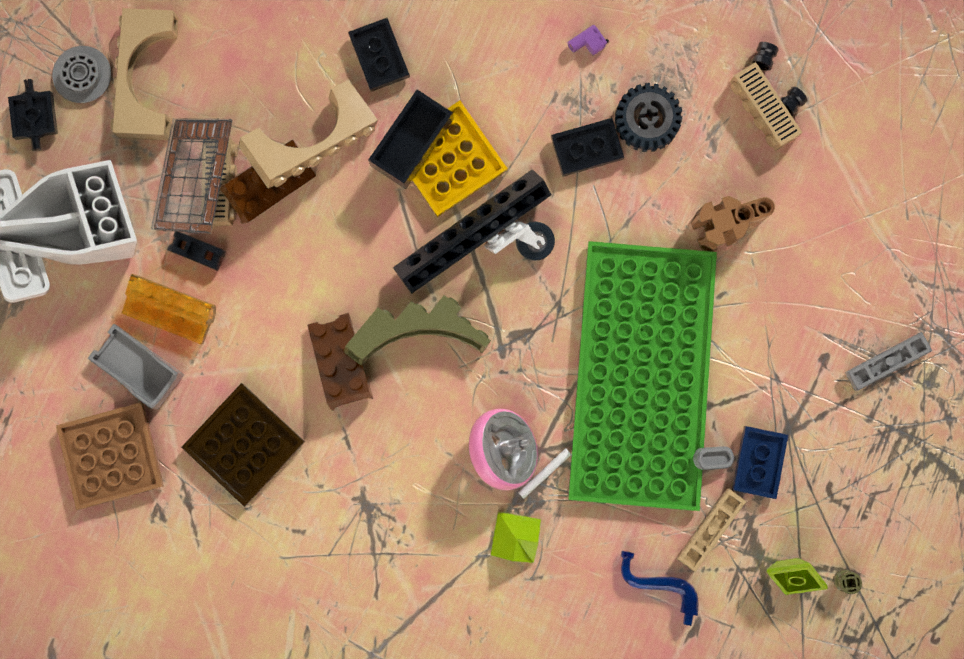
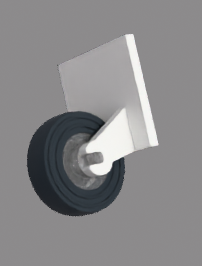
(533, 239)

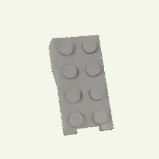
(136, 367)

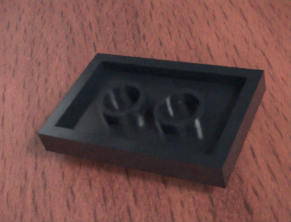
(379, 54)
(587, 147)

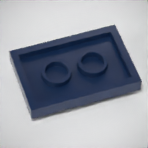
(760, 462)

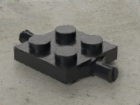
(32, 115)

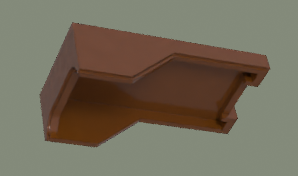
(252, 197)
(340, 375)

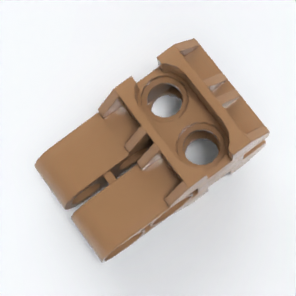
(724, 225)

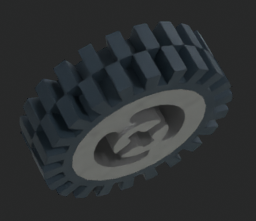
(651, 100)

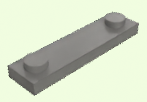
(888, 361)

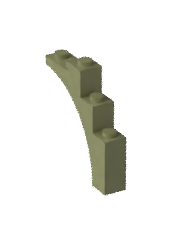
(414, 321)

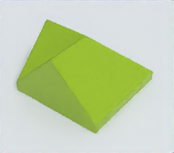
(515, 537)
(796, 576)

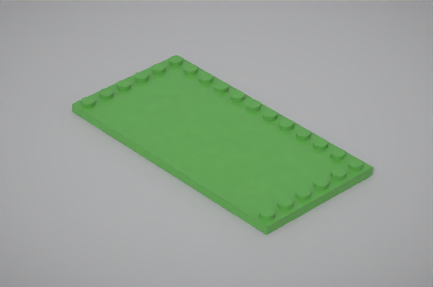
(642, 376)

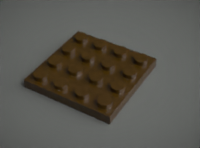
(243, 444)

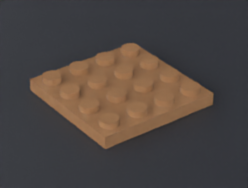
(109, 456)

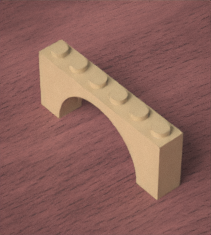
(138, 32)
(278, 162)

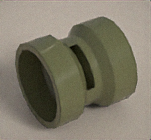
(843, 579)

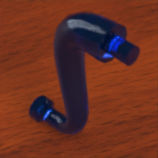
(689, 596)

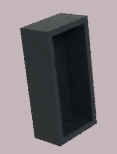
(411, 139)

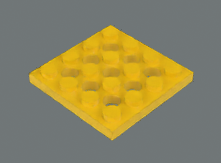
(463, 161)

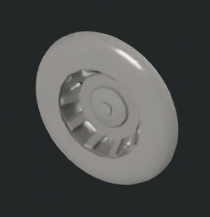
(81, 73)

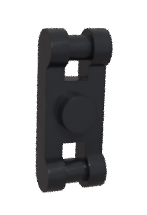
(196, 250)

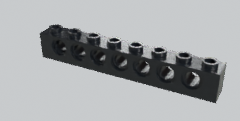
(472, 231)

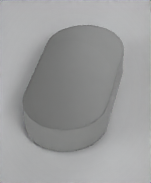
(713, 458)

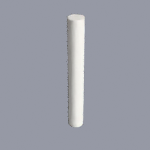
(540, 477)

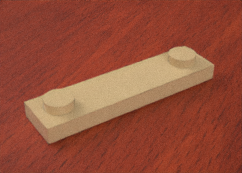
(711, 530)

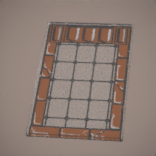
(191, 175)

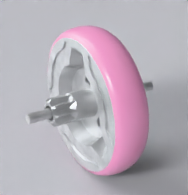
(513, 444)

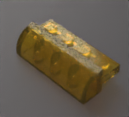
(168, 309)

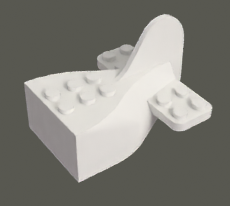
(64, 218)

